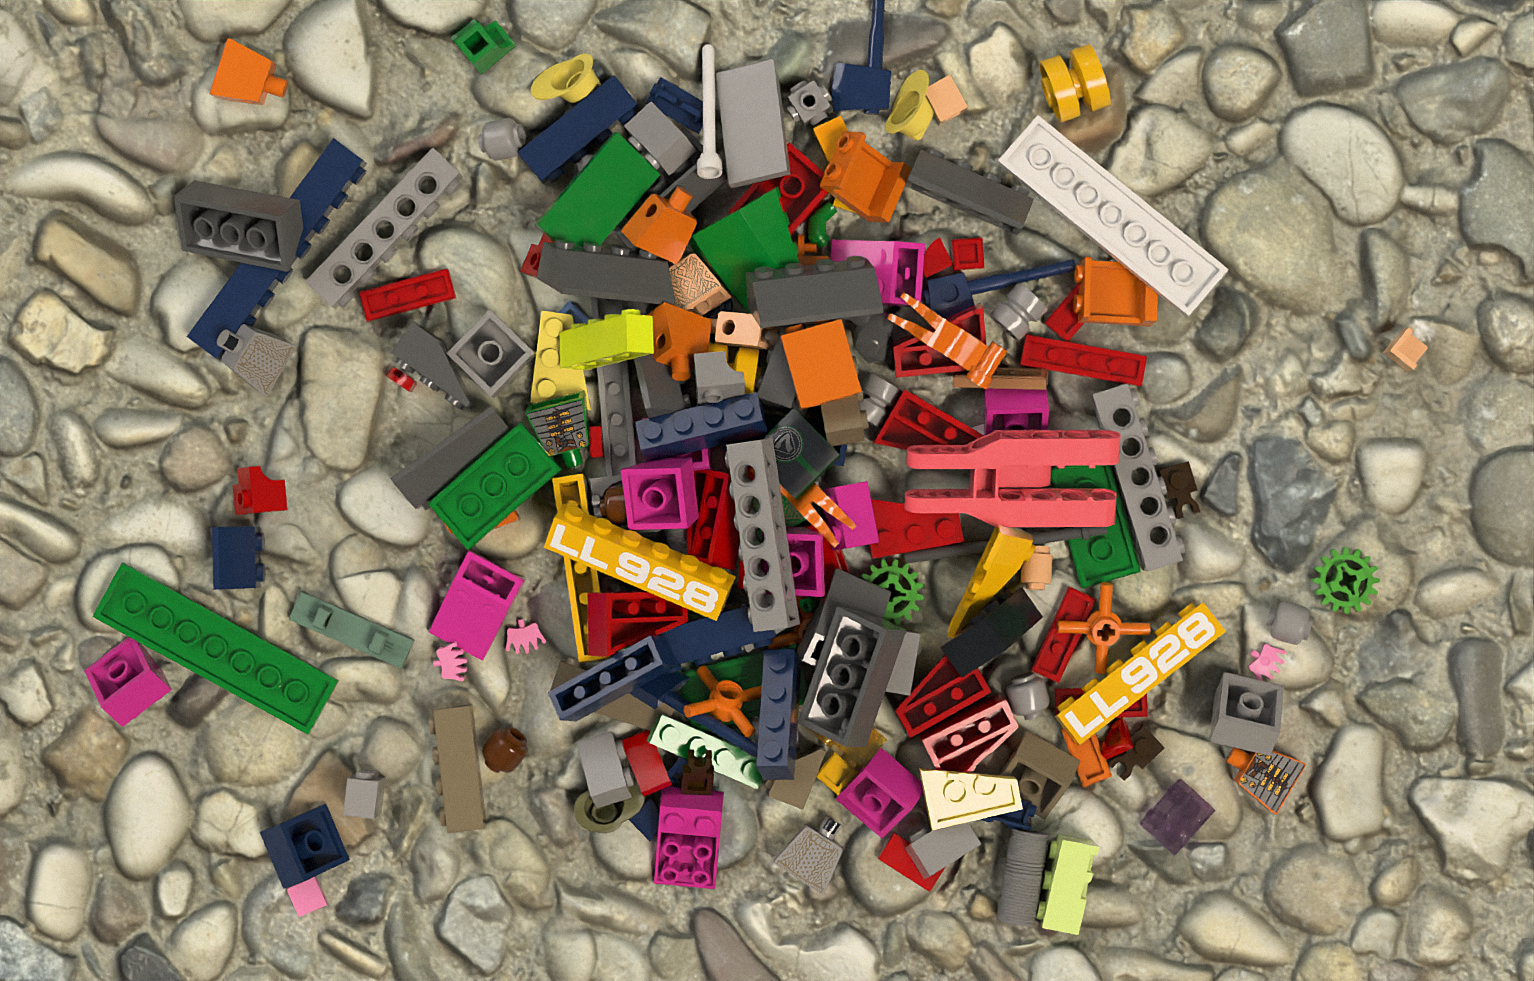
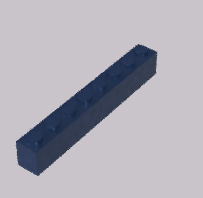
(253, 285)

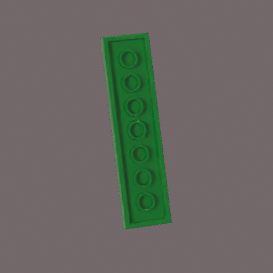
(215, 648)

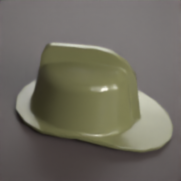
(609, 817)

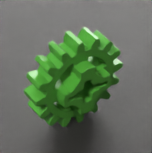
(1340, 567)
(893, 577)

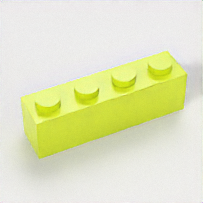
(606, 340)

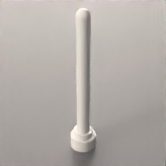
(709, 164)

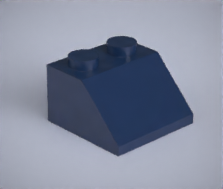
(237, 557)
(304, 846)

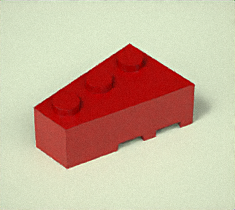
(916, 358)
(921, 423)
(908, 531)
(714, 534)
(627, 618)
(939, 696)
(969, 735)

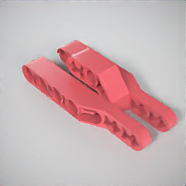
(1020, 461)

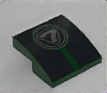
(800, 453)

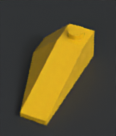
(998, 564)

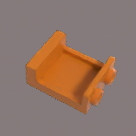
(864, 178)
(1112, 295)
(820, 363)

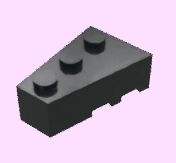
(992, 631)

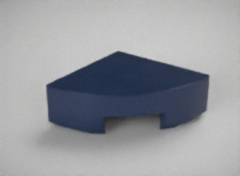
(676, 770)
(647, 819)

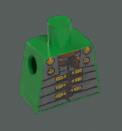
(562, 426)

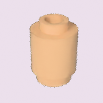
(1038, 570)

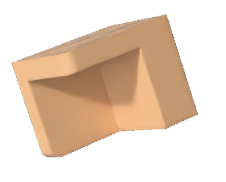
(945, 100)
(1405, 349)

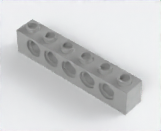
(324, 278)
(771, 520)
(1150, 554)

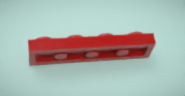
(1083, 360)

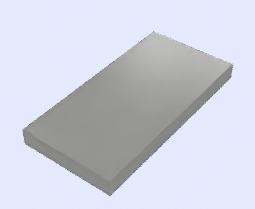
(752, 123)

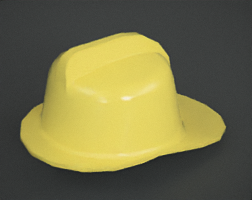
(569, 80)
(911, 108)

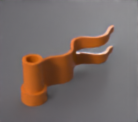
(954, 343)
(804, 506)

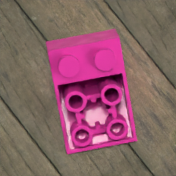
(896, 266)
(476, 604)
(688, 838)

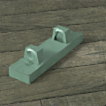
(351, 629)

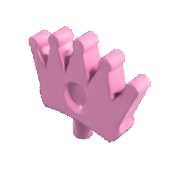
(523, 635)
(1265, 661)
(450, 662)

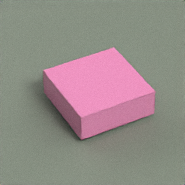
(307, 896)

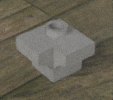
(716, 379)

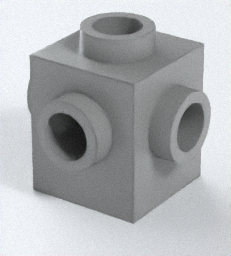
(813, 114)

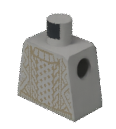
(255, 356)
(812, 854)

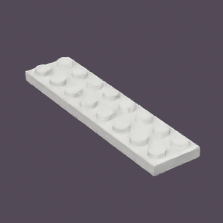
(1113, 216)

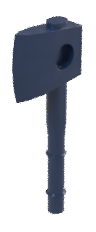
(862, 86)
(953, 293)
(665, 689)

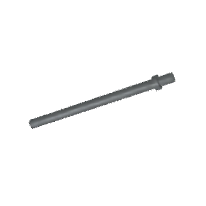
(979, 546)

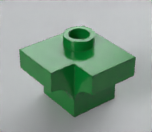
(483, 44)

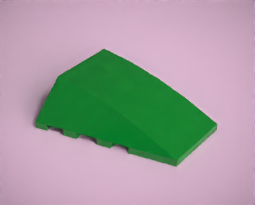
(746, 240)

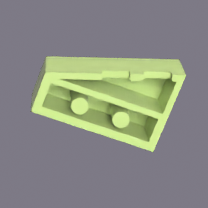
(1066, 883)

